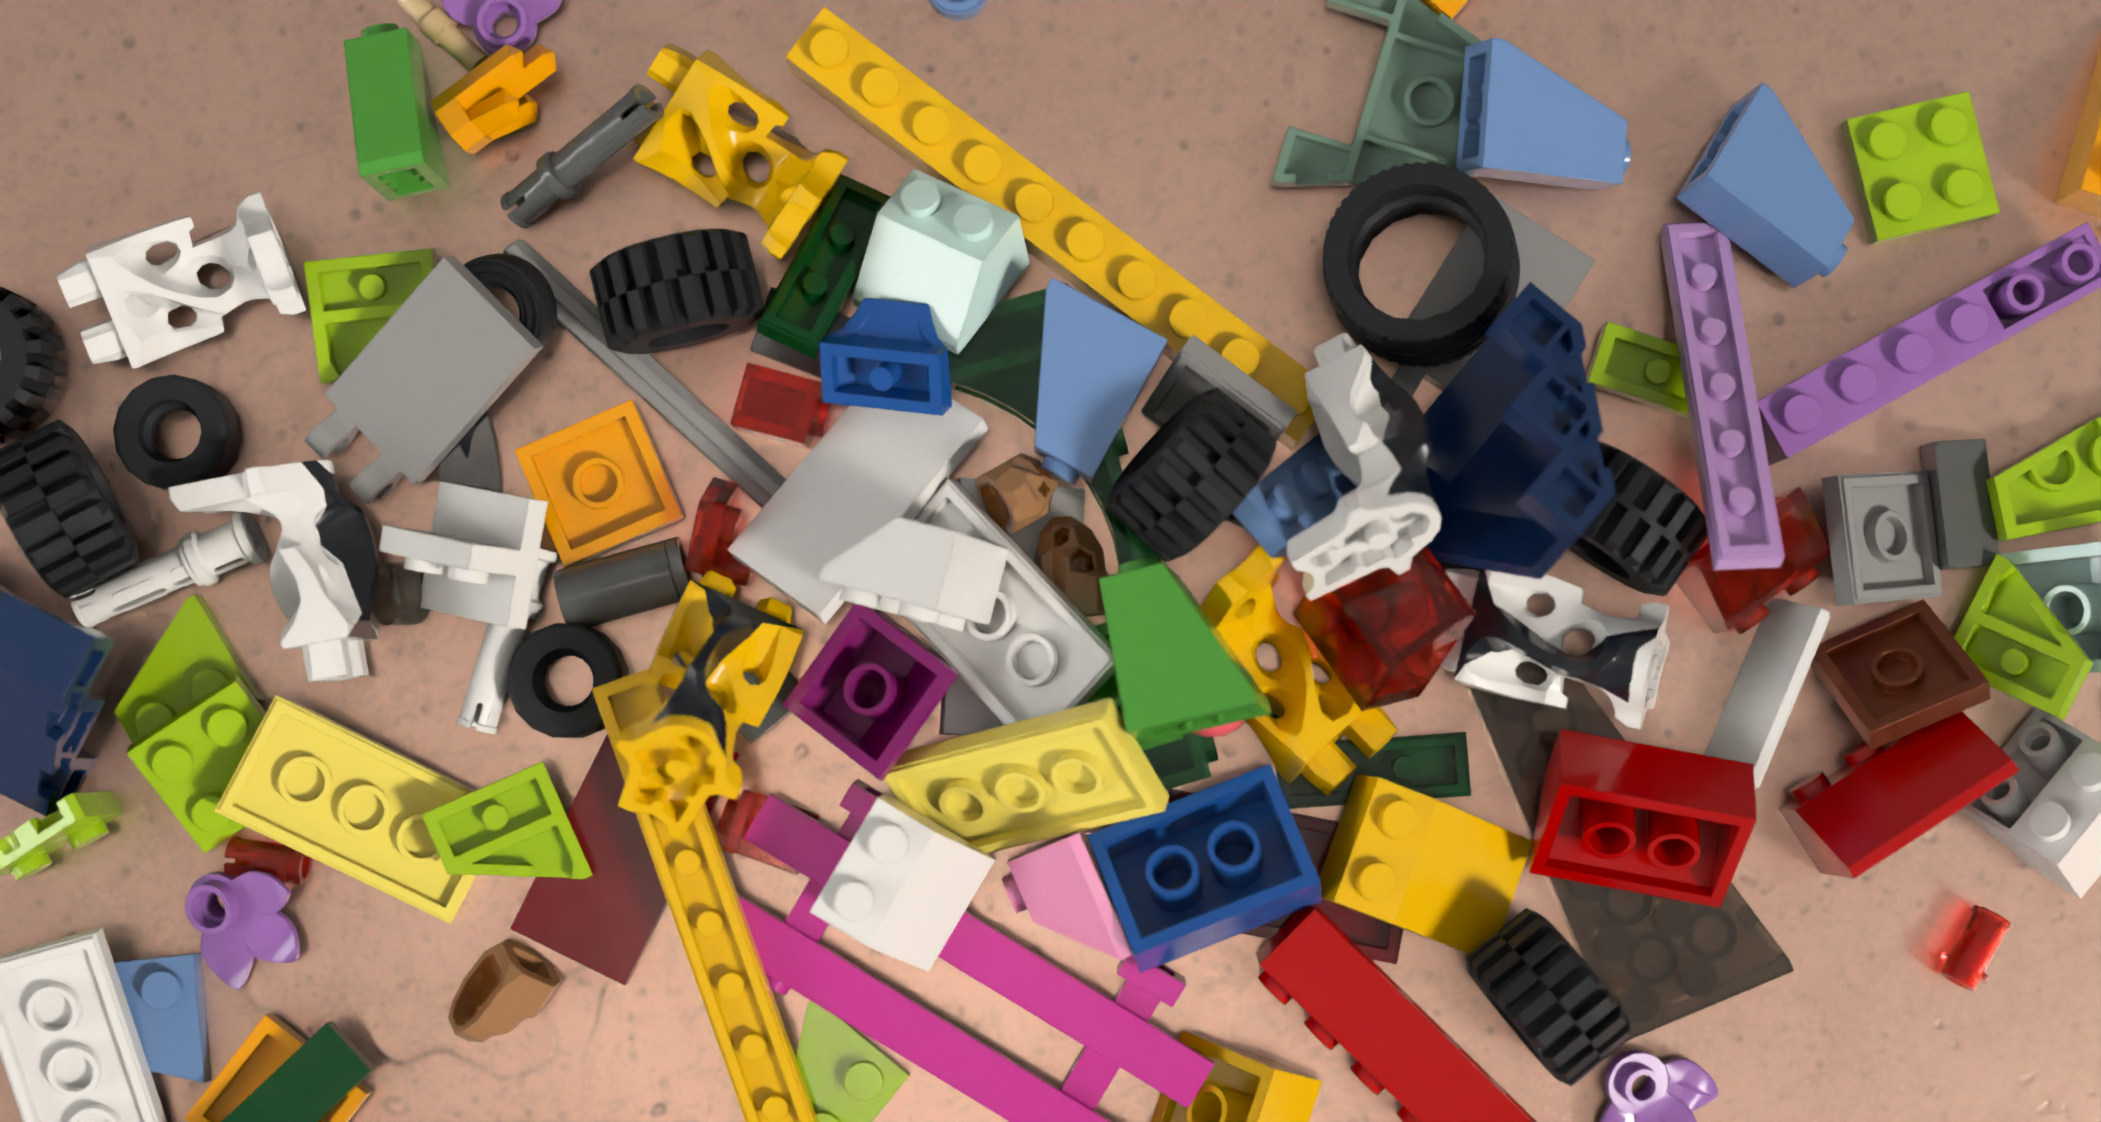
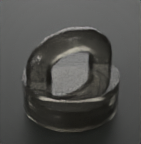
(399, 596)

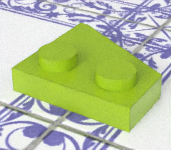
(356, 299)

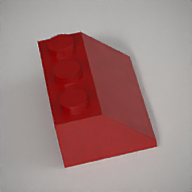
(1893, 794)
(1643, 818)

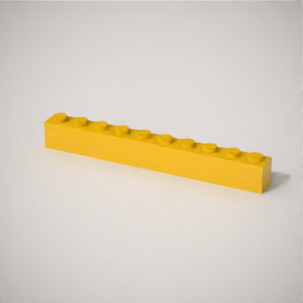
(1054, 221)

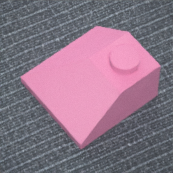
(1065, 894)

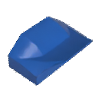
(887, 360)

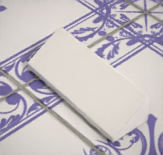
(1768, 684)

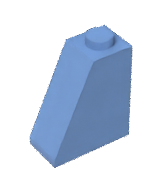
(1534, 124)
(1769, 191)
(1088, 380)

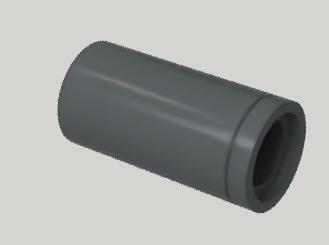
(622, 583)

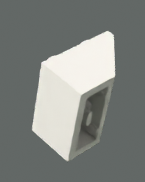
(921, 574)
(2051, 805)

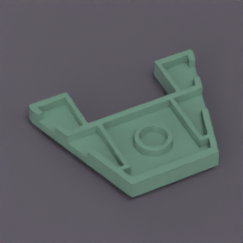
(1408, 107)

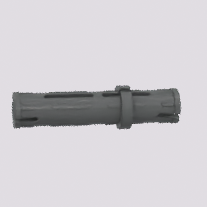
(562, 172)

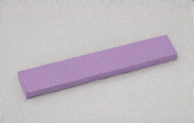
(1721, 398)

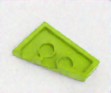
(2050, 487)

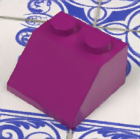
(871, 689)

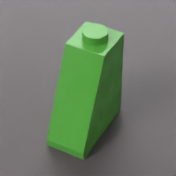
(393, 113)
(1171, 658)

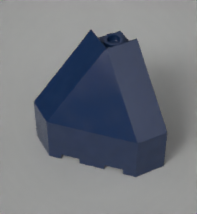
(1518, 445)
(45, 702)

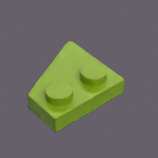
(2022, 643)
(181, 669)
(77, 822)
(508, 830)
(844, 1069)

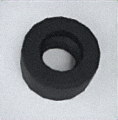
(145, 409)
(530, 666)

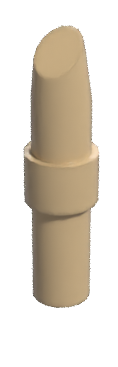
(443, 31)

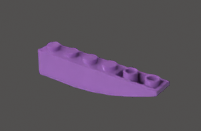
(1930, 343)

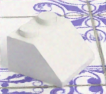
(902, 884)

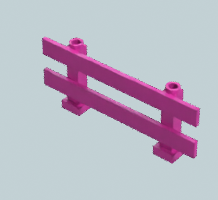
(1111, 1030)

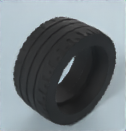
(1396, 196)

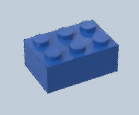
(1206, 868)

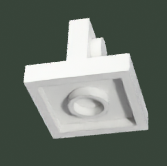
(478, 554)

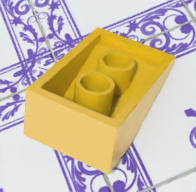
(1422, 865)

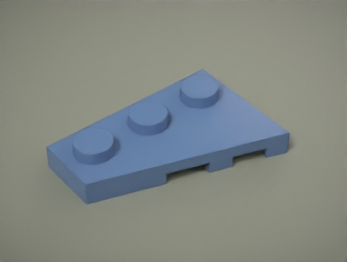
(1293, 497)
(169, 1013)

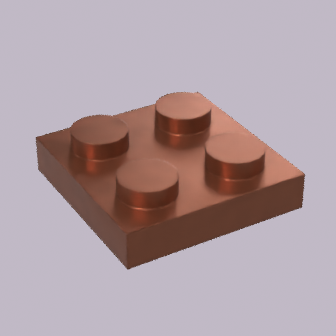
(1899, 674)

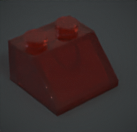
(1739, 595)
(1388, 630)

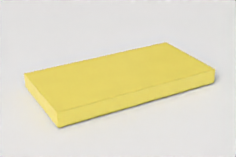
(1032, 778)
(346, 805)

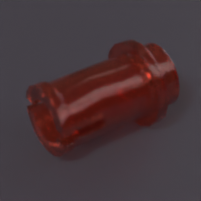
(270, 857)
(1974, 948)

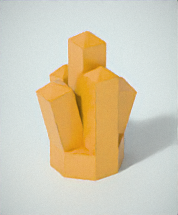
(494, 96)

